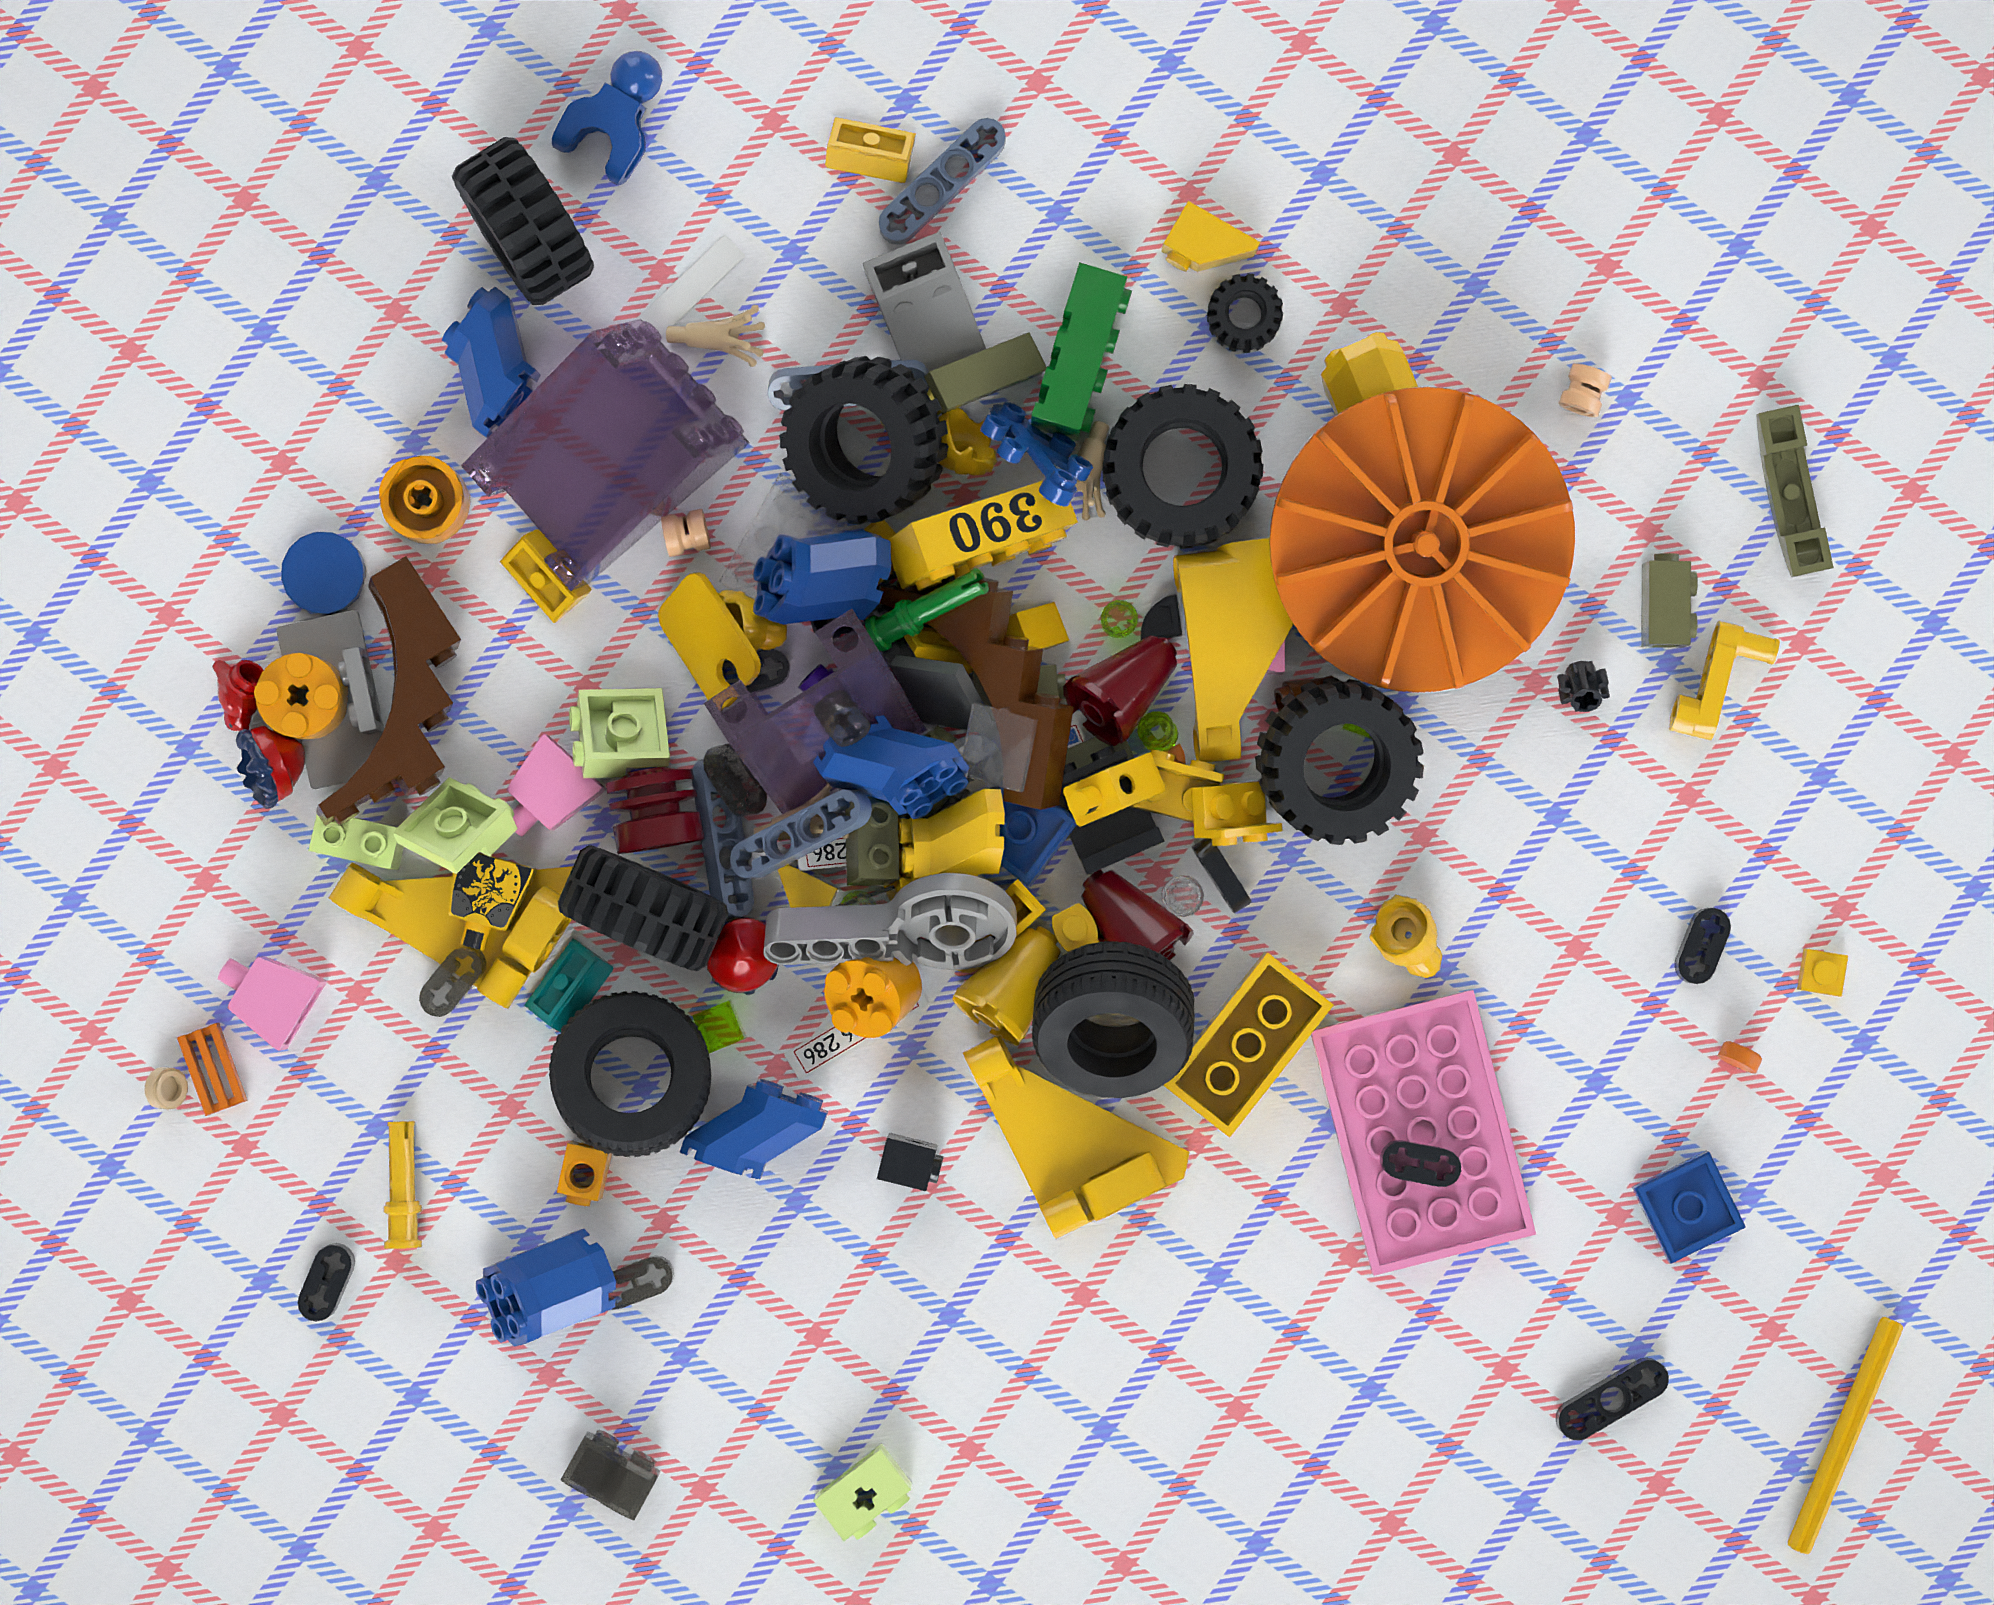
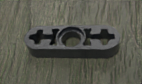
(1634, 1374)

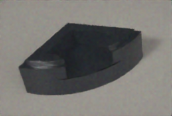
(1162, 619)

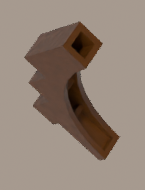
(1010, 679)
(403, 754)

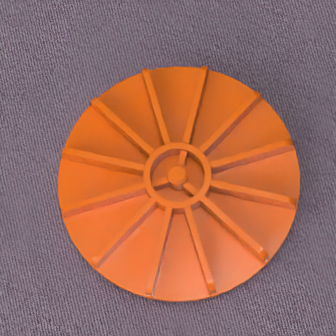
(1422, 539)

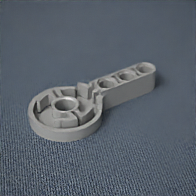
(896, 927)

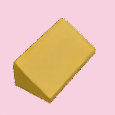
(869, 150)
(529, 569)

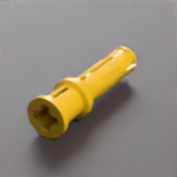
(402, 1207)

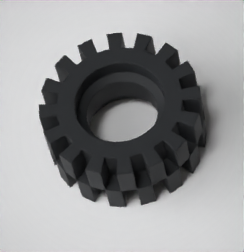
(1254, 289)

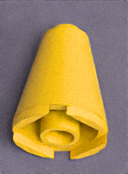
(1004, 989)

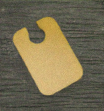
(707, 635)

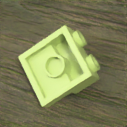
(619, 731)
(456, 825)

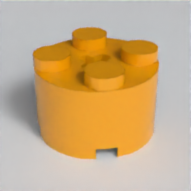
(404, 512)
(278, 695)
(871, 995)

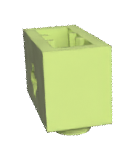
(358, 841)
(874, 1471)

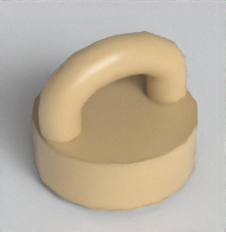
(166, 1088)

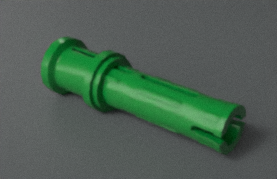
(910, 616)

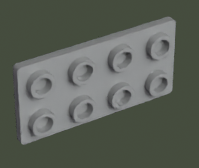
(342, 643)

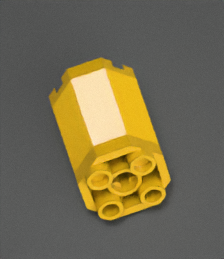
(1365, 371)
(954, 840)

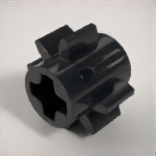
(1583, 686)

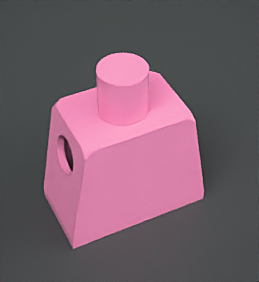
(550, 787)
(271, 997)

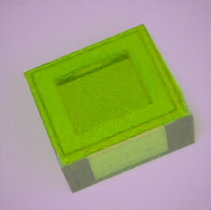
(720, 1026)

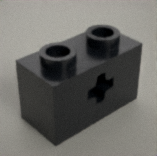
(909, 1162)

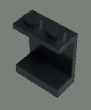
(1113, 836)

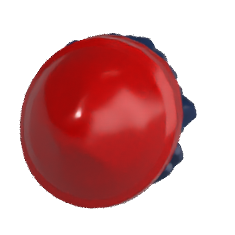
(270, 763)
(739, 958)

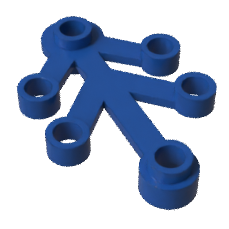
(1044, 450)

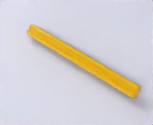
(1845, 1435)

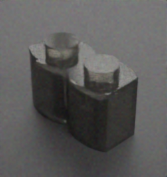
(611, 1474)

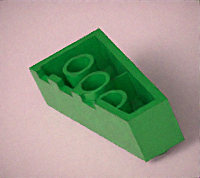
(1079, 352)

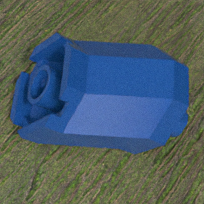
(490, 359)
(821, 576)
(896, 767)
(756, 1129)
(547, 1288)

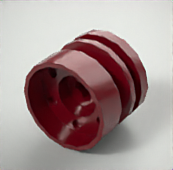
(654, 810)

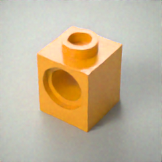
(599, 1161)

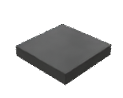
(937, 690)

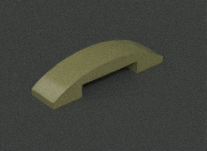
(1791, 491)

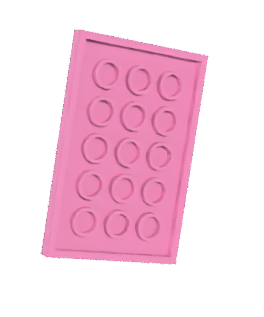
(1429, 1082)

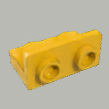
(1178, 782)
(1231, 812)

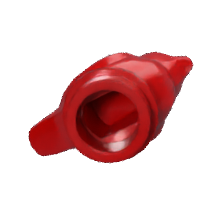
(236, 691)

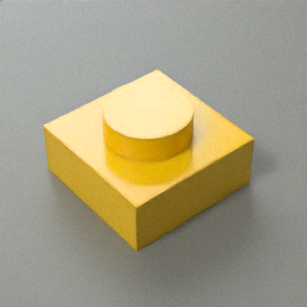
(1822, 972)

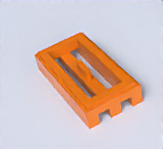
(197, 1075)

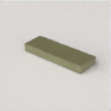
(985, 372)

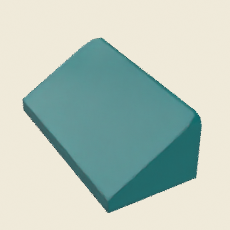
(569, 985)

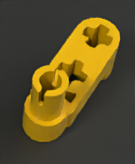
(1701, 714)

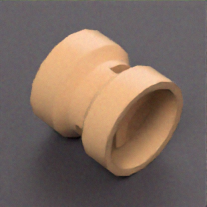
(1585, 390)
(676, 534)

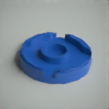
(323, 573)

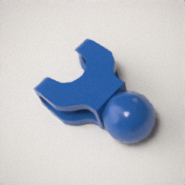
(614, 111)

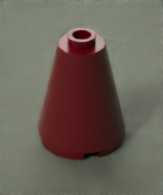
(1121, 688)
(1132, 916)

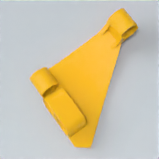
(1232, 637)
(420, 917)
(1070, 1150)

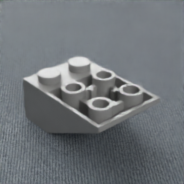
(924, 303)

